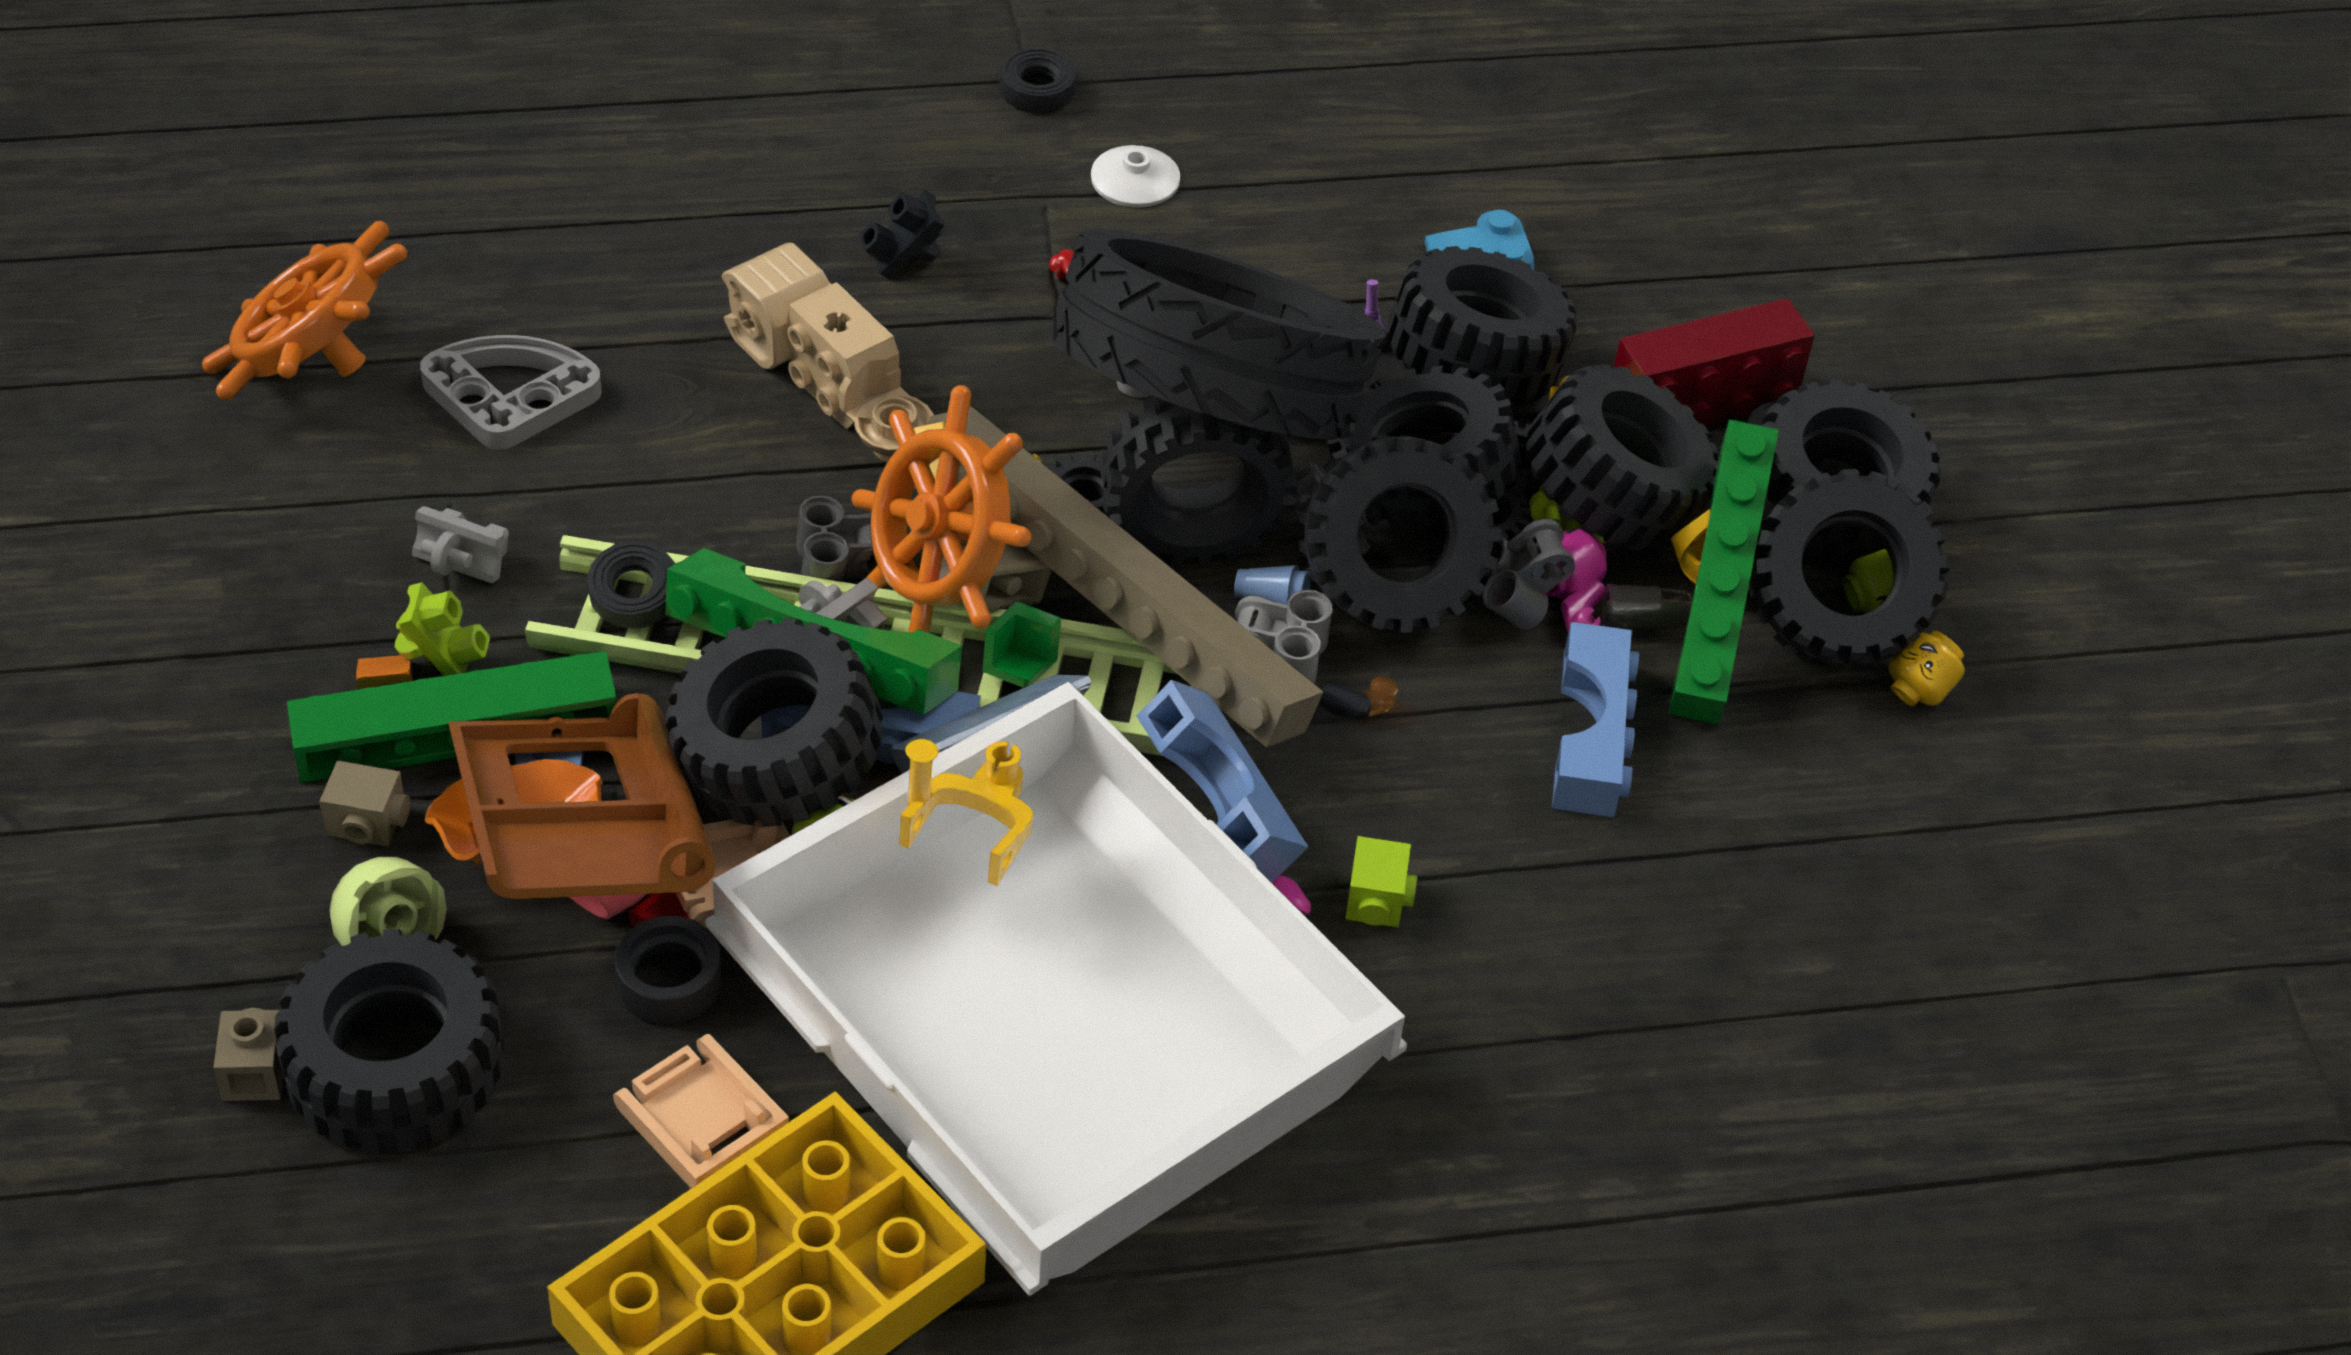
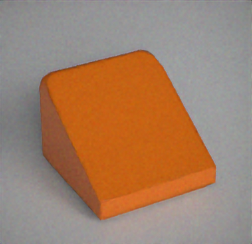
(383, 671)

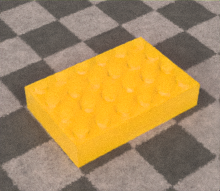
(784, 1251)

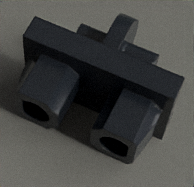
(907, 237)

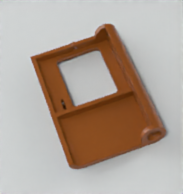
(589, 846)

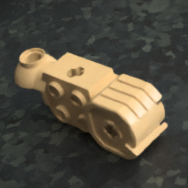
(835, 346)

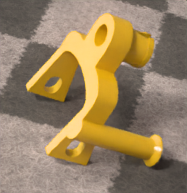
(990, 791)

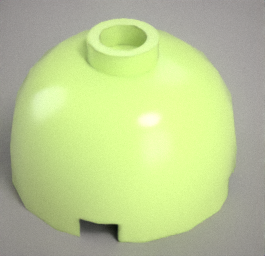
(387, 896)

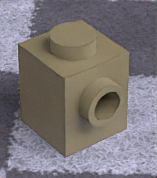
(364, 804)
(248, 1056)

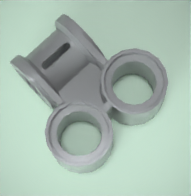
(1292, 630)

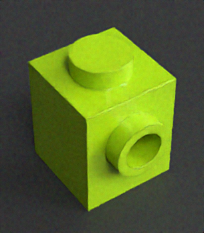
(1380, 882)

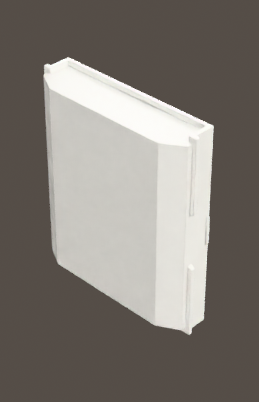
(1083, 1028)

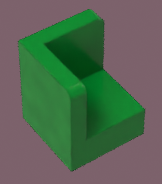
(1021, 644)

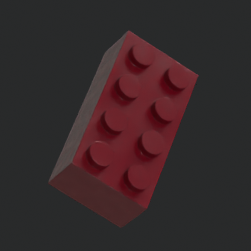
(1724, 361)

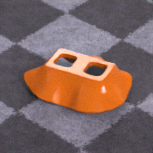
(535, 782)

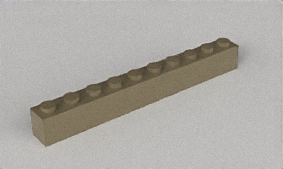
(1152, 599)

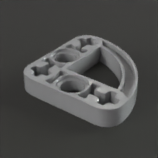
(569, 385)

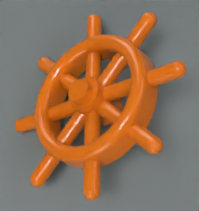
(306, 313)
(942, 514)

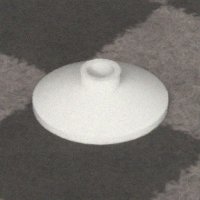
(1135, 176)

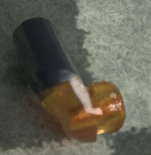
(1364, 703)

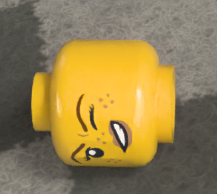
(1926, 669)

